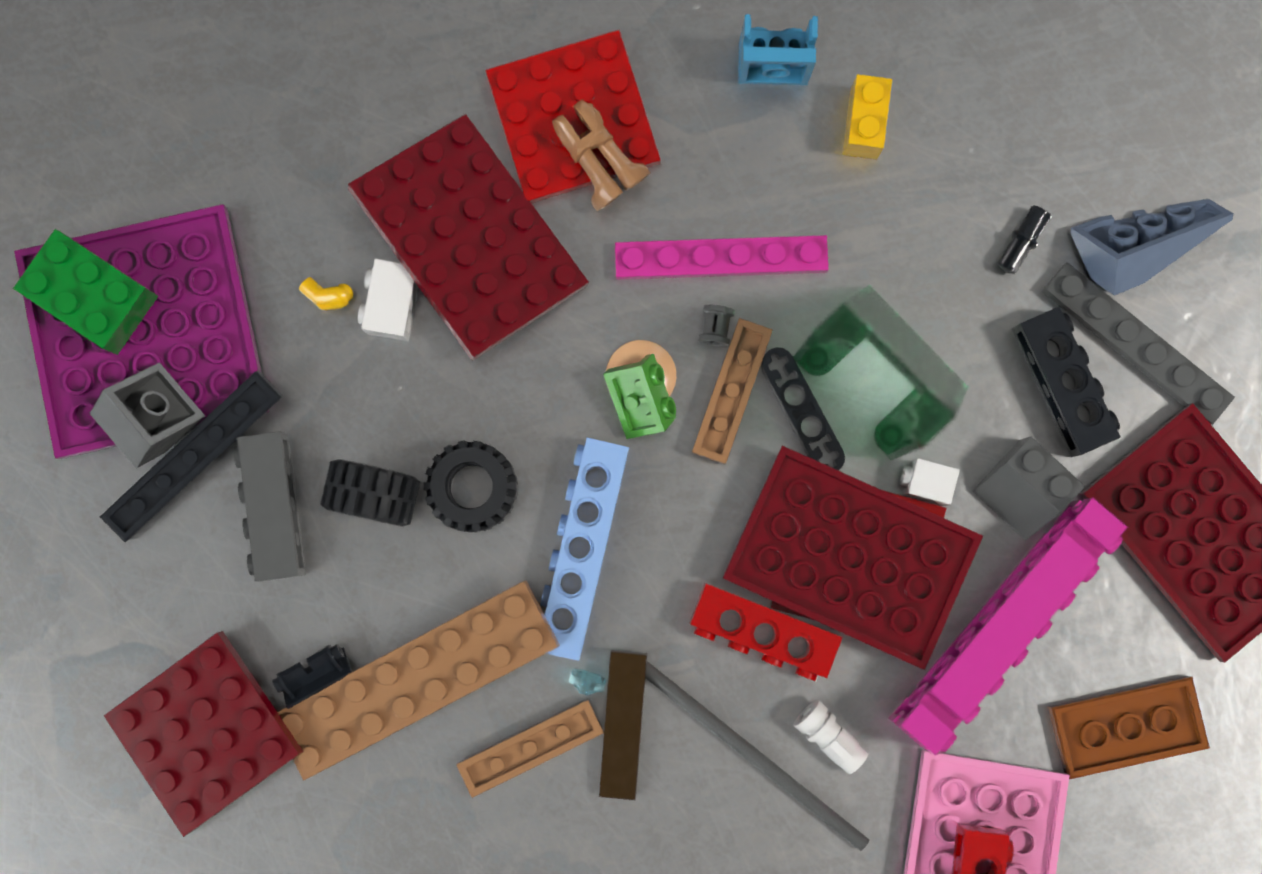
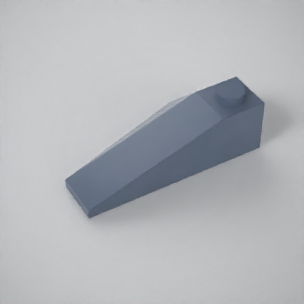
(1137, 248)

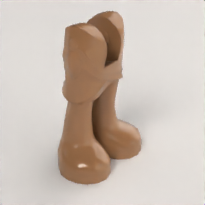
(597, 136)

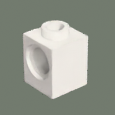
(929, 481)

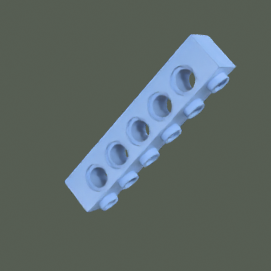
(612, 460)

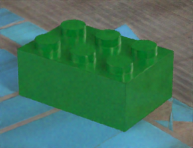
(85, 292)

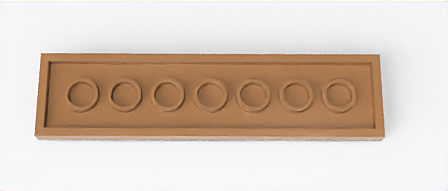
(419, 678)

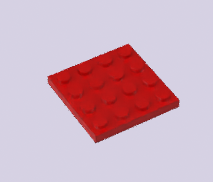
(549, 84)

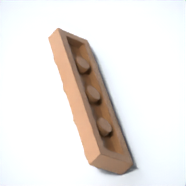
(732, 391)
(530, 748)

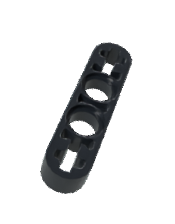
(807, 408)

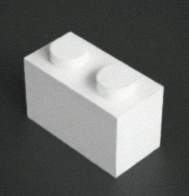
(389, 301)

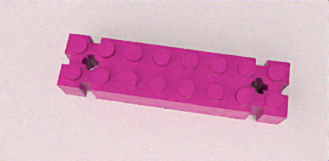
(1008, 624)

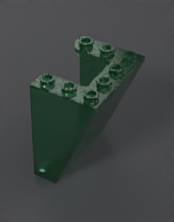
(937, 387)

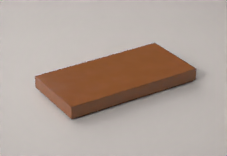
(1129, 727)

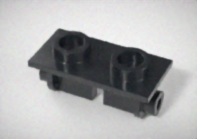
(323, 671)

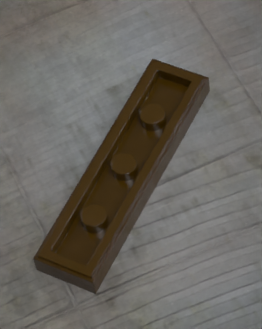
(623, 725)

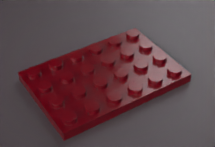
(468, 236)
(1193, 527)
(853, 557)

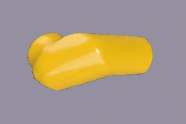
(326, 298)

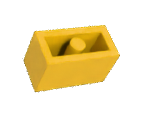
(867, 116)

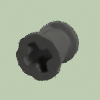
(716, 325)

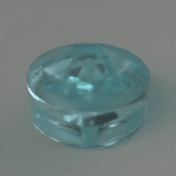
(587, 682)

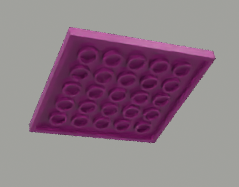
(193, 328)

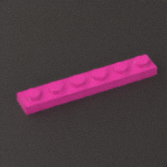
(721, 257)

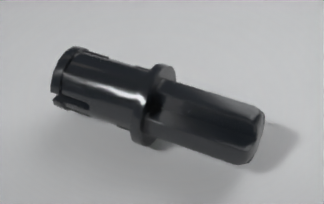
(1024, 239)

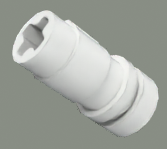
(830, 736)

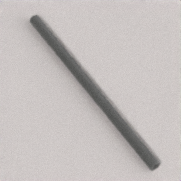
(756, 757)

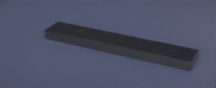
(191, 456)

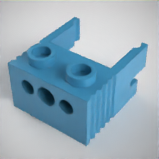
(777, 56)

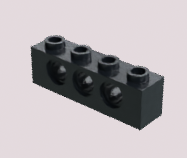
(1061, 401)

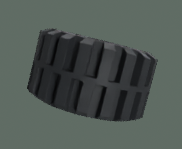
(441, 476)
(370, 492)

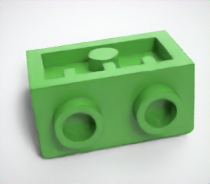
(641, 397)

